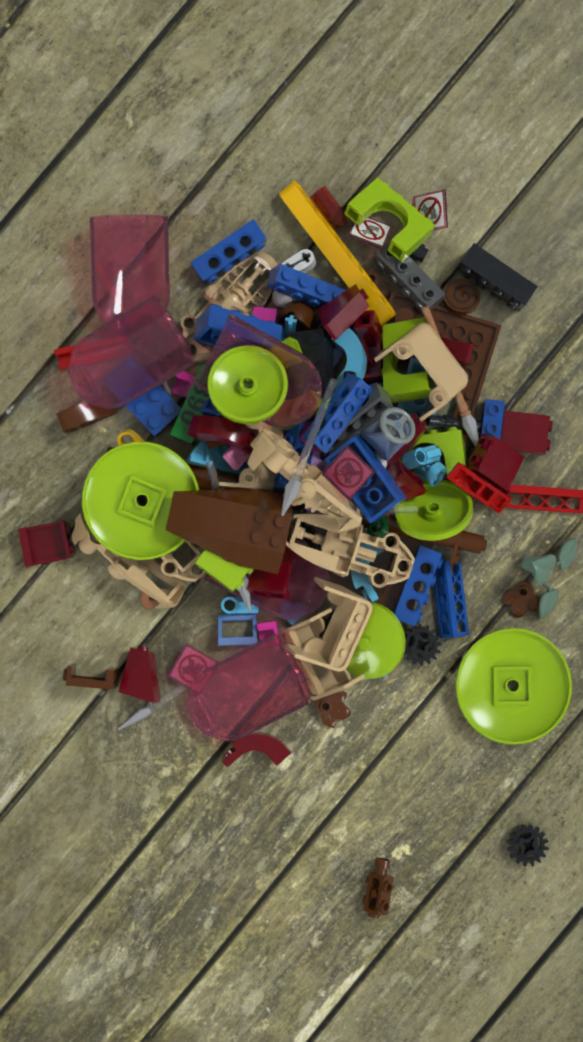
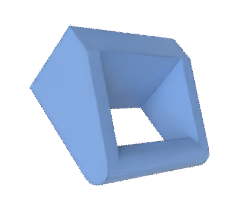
(237, 640)

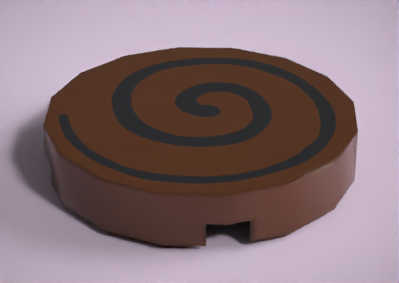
(461, 296)

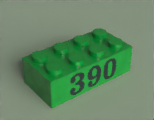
(191, 407)

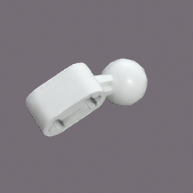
(296, 262)

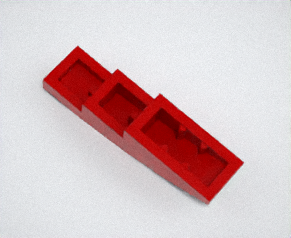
(478, 487)

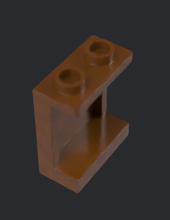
(72, 679)

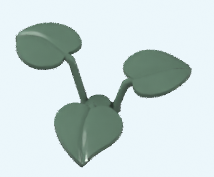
(543, 567)

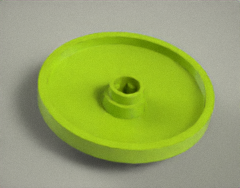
(247, 384)
(440, 514)
(379, 646)

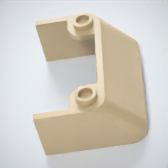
(436, 360)
(262, 477)
(343, 630)
(319, 679)

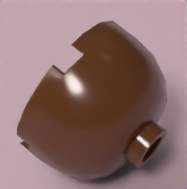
(302, 312)

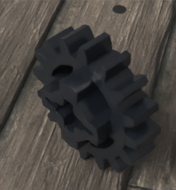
(424, 652)
(530, 838)

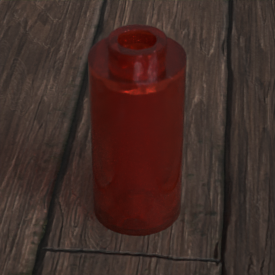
(329, 208)

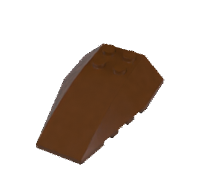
(233, 524)

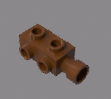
(379, 889)

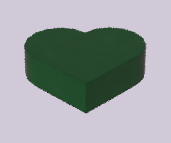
(379, 528)

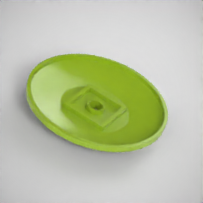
(112, 495)
(541, 692)

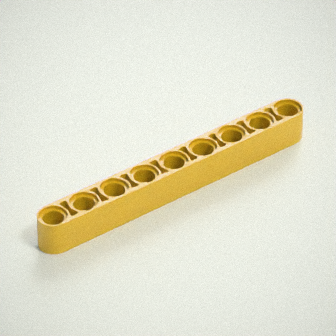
(334, 249)

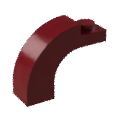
(369, 332)
(221, 430)
(258, 741)

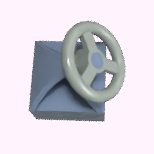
(390, 432)

